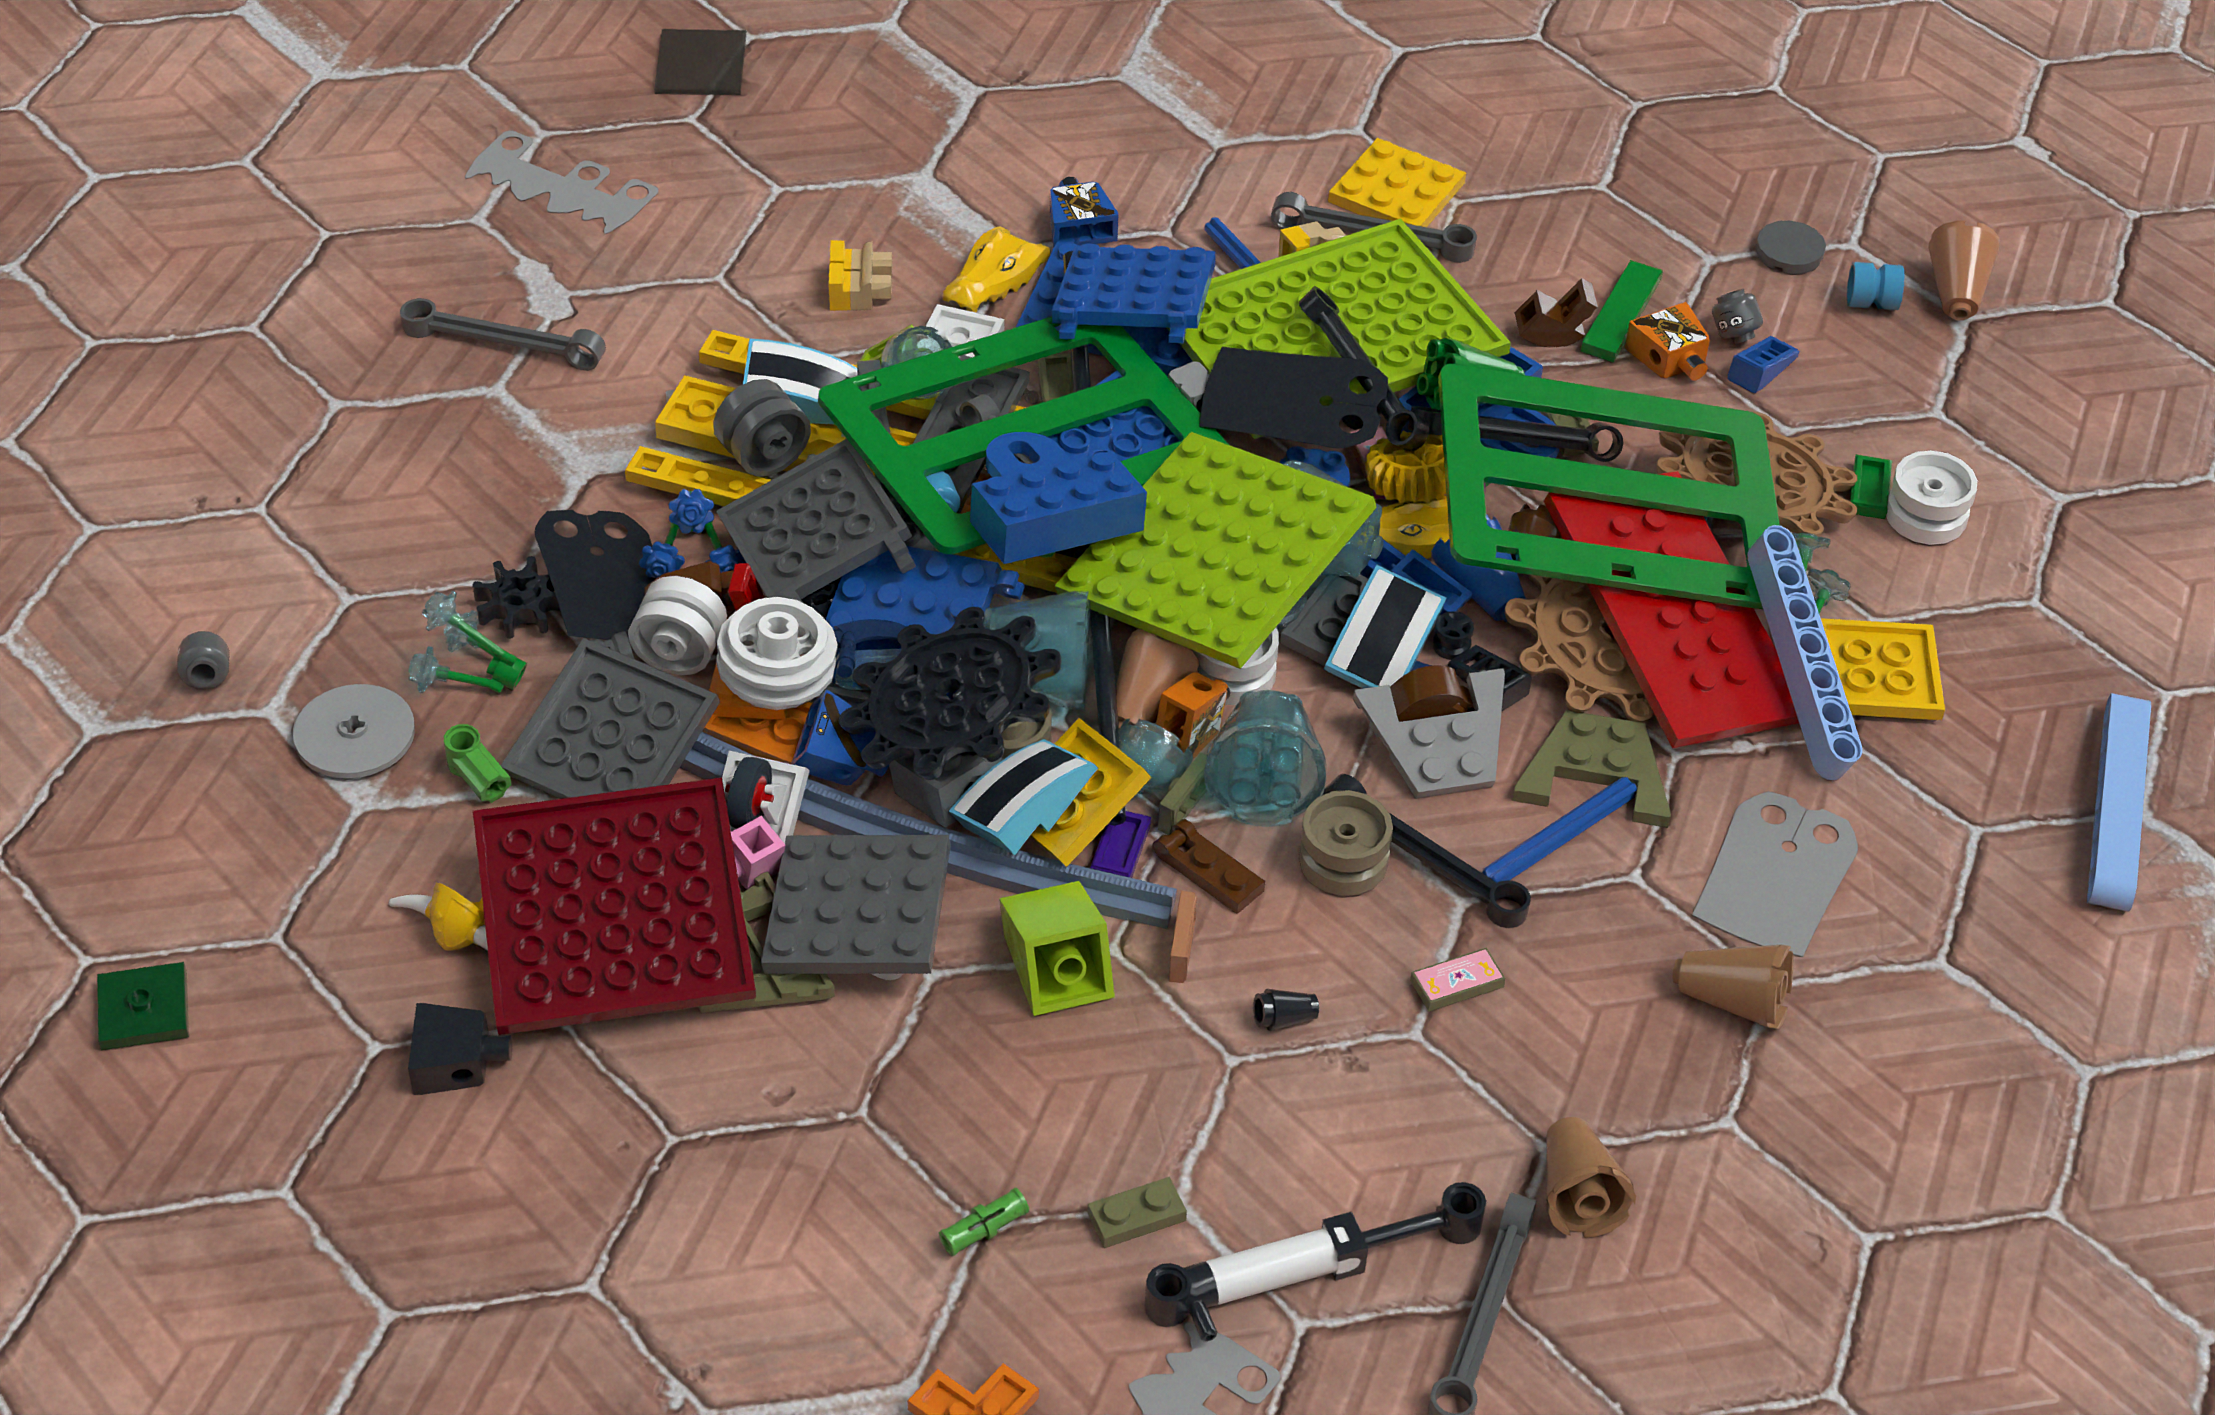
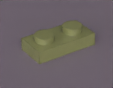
(1137, 1212)

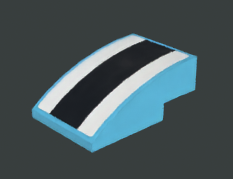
(797, 371)
(1384, 630)
(1023, 793)

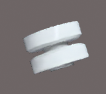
(1931, 497)
(677, 625)
(1255, 675)

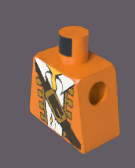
(1670, 342)
(1193, 710)

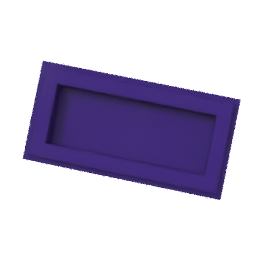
(1122, 845)

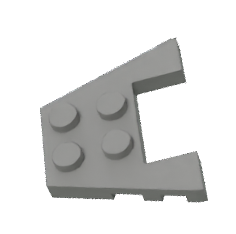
(1441, 751)

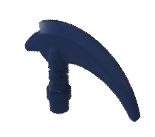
(858, 631)

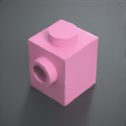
(756, 851)

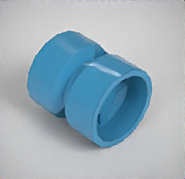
(1876, 286)

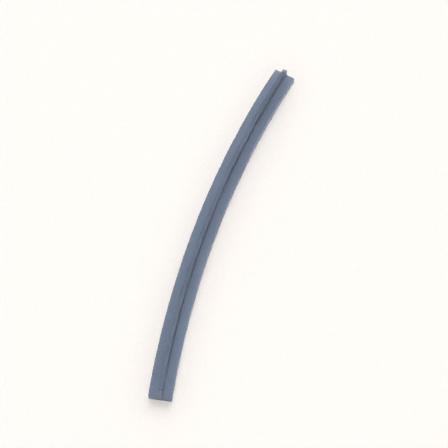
(969, 856)

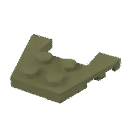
(1600, 753)
(772, 988)

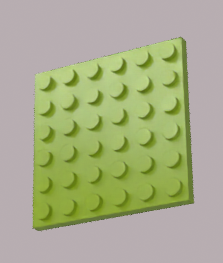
(1220, 549)

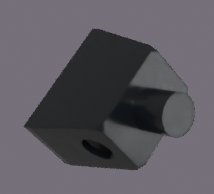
(452, 1049)

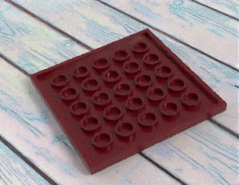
(612, 906)

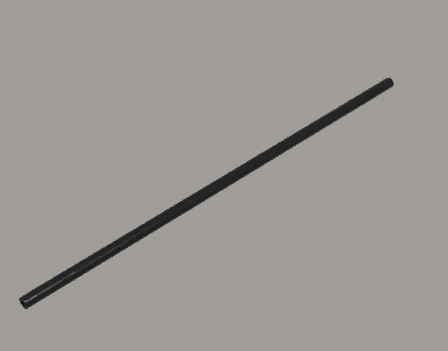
(1099, 622)

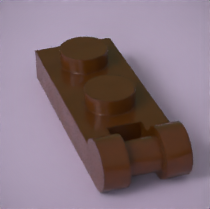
(1209, 866)

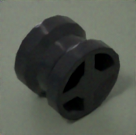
(1452, 634)

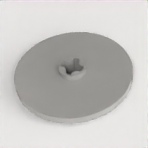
(381, 735)

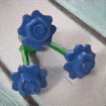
(689, 514)

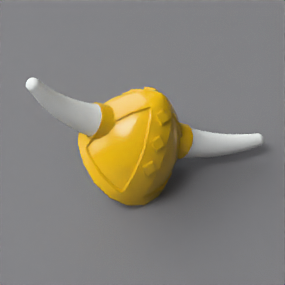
(453, 917)

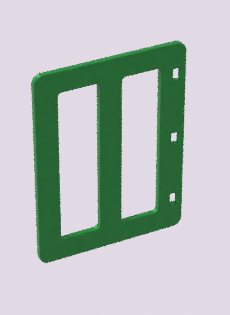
(1472, 464)
(905, 467)

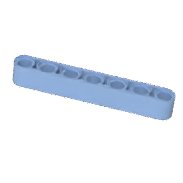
(1804, 653)
(2119, 803)

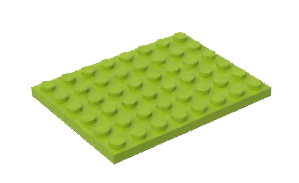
(1387, 296)

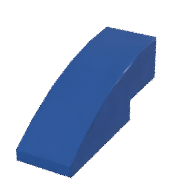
(1422, 572)

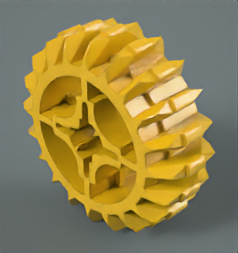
(1407, 474)

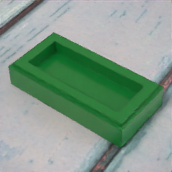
(1872, 486)

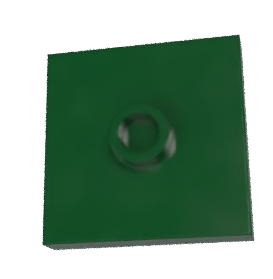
(142, 1006)

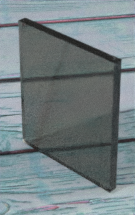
(700, 62)

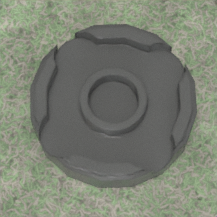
(1790, 247)

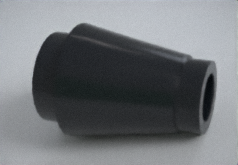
(1284, 1008)

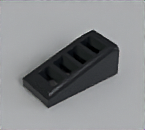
(1516, 680)

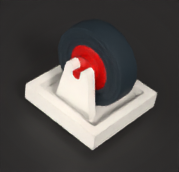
(763, 789)

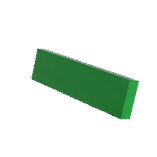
(1623, 305)

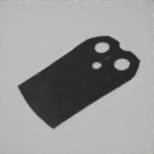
(1281, 395)
(594, 591)

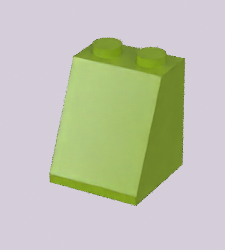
(1058, 947)

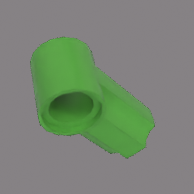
(474, 763)

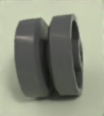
(761, 427)

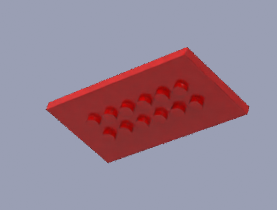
(1697, 661)

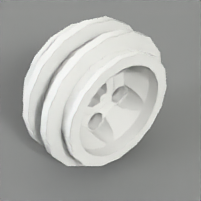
(763, 649)

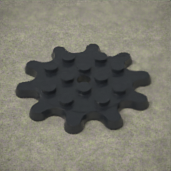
(910, 692)

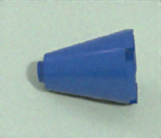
(1489, 586)

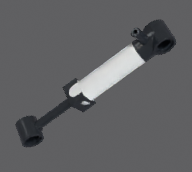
(1333, 1249)

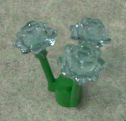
(462, 631)

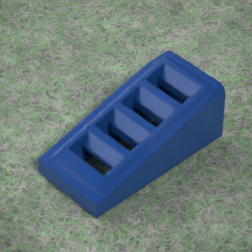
(1761, 363)

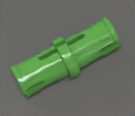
(959, 1236)

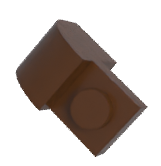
(1554, 321)
(1430, 693)

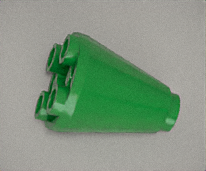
(1455, 352)

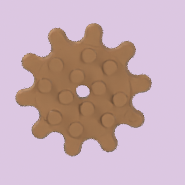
(1801, 481)
(1576, 647)

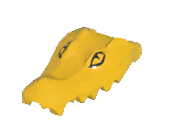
(994, 267)
(1415, 525)

